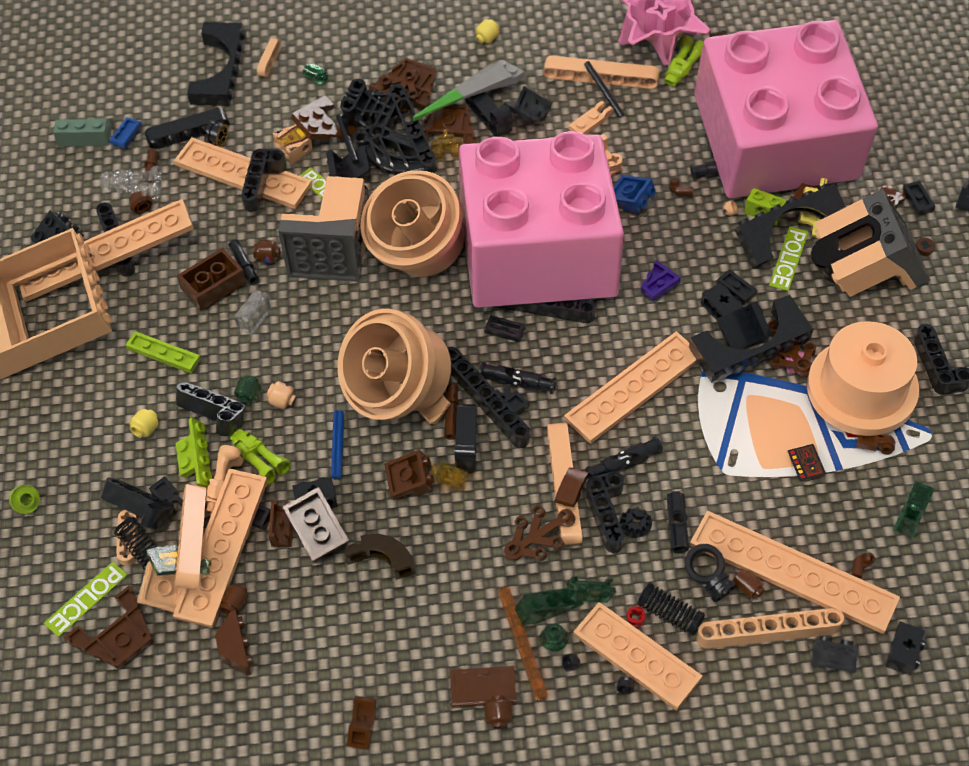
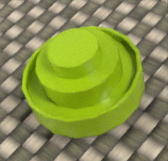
(24, 499)

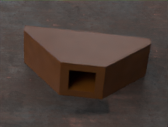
(232, 644)

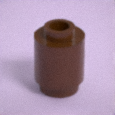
(749, 584)
(234, 599)

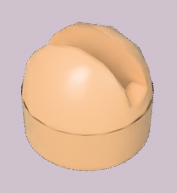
(731, 208)

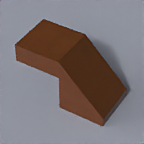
(362, 722)

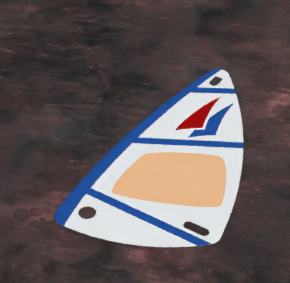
(770, 416)

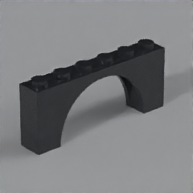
(219, 88)
(756, 233)
(720, 360)

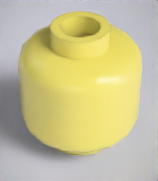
(487, 31)
(144, 423)

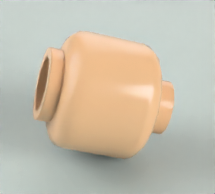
(280, 395)

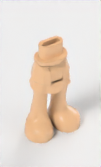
(227, 457)

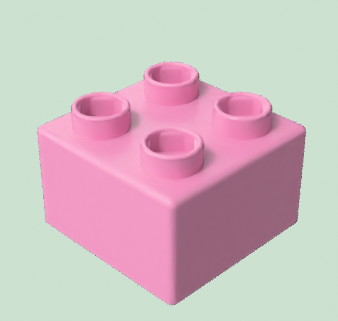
(784, 108)
(539, 220)

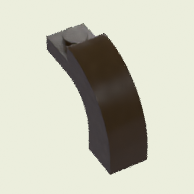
(384, 548)

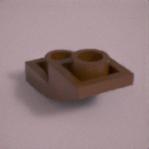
(570, 487)

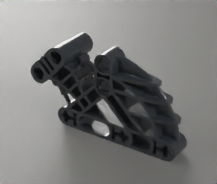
(362, 106)

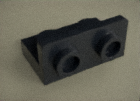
(835, 655)

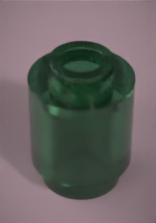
(315, 73)

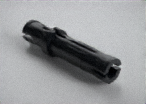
(243, 261)

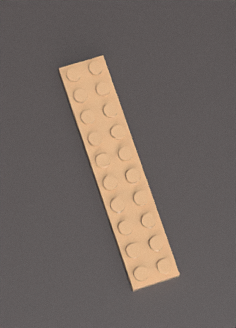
(118, 245)
(797, 572)

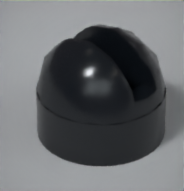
(570, 662)
(625, 685)

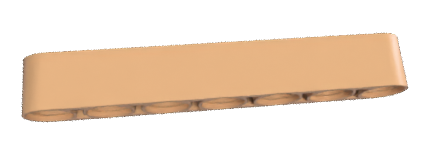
(610, 72)
(560, 462)
(190, 537)
(777, 622)

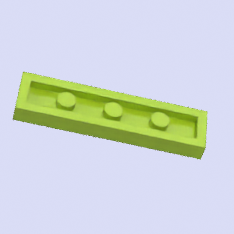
(163, 352)

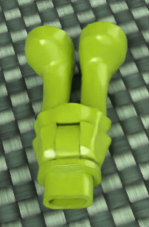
(679, 67)
(252, 448)

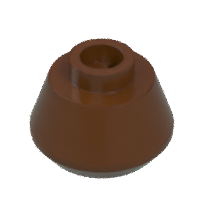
(140, 202)

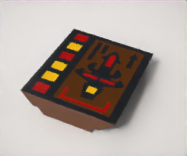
(806, 463)

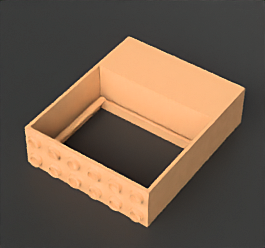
(16, 348)

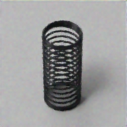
(133, 521)
(696, 622)

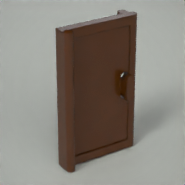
(475, 691)

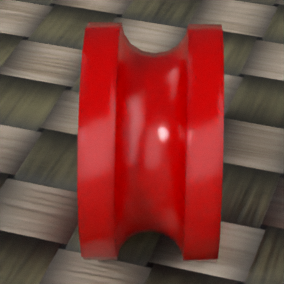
(638, 611)

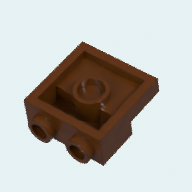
(409, 475)

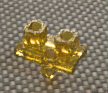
(446, 142)
(448, 475)

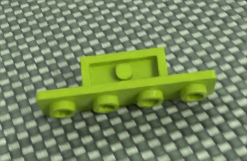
(193, 454)

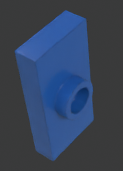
(125, 133)

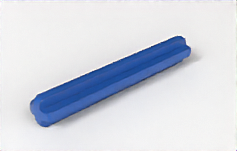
(337, 444)

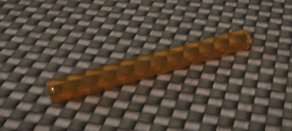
(522, 644)

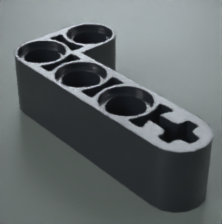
(494, 118)
(261, 163)
(942, 377)
(222, 409)
(466, 437)
(153, 510)
(607, 513)

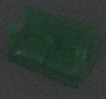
(590, 590)

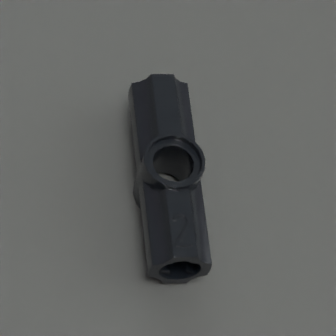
(677, 512)

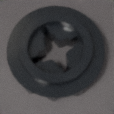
(632, 529)

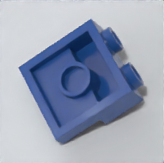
(633, 192)

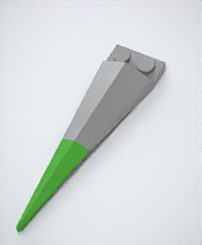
(488, 78)

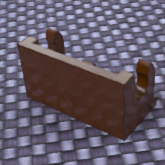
(280, 527)

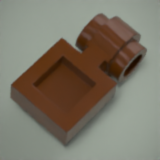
(886, 443)

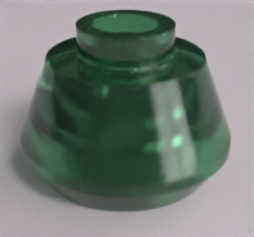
(554, 637)

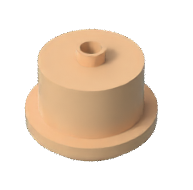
(414, 223)
(392, 365)
(865, 379)

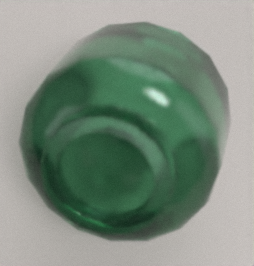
(247, 390)

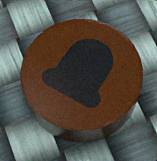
(925, 246)

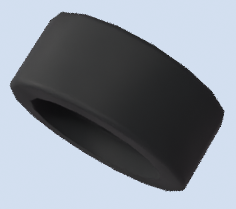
(704, 548)

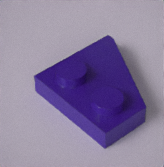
(659, 281)

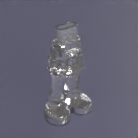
(123, 181)

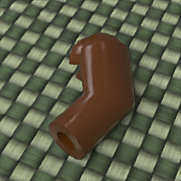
(678, 189)
(862, 562)

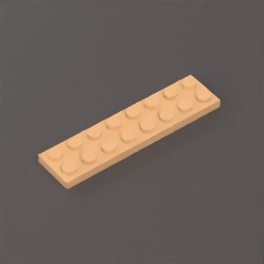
(232, 170)
(631, 388)
(222, 546)

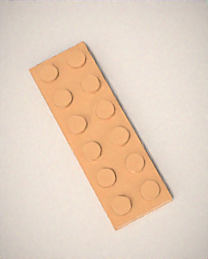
(637, 656)

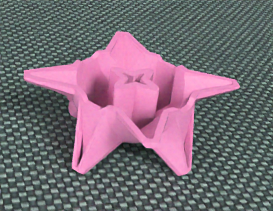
(660, 24)

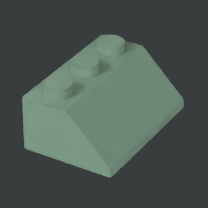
(83, 132)

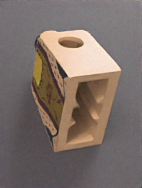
(292, 143)

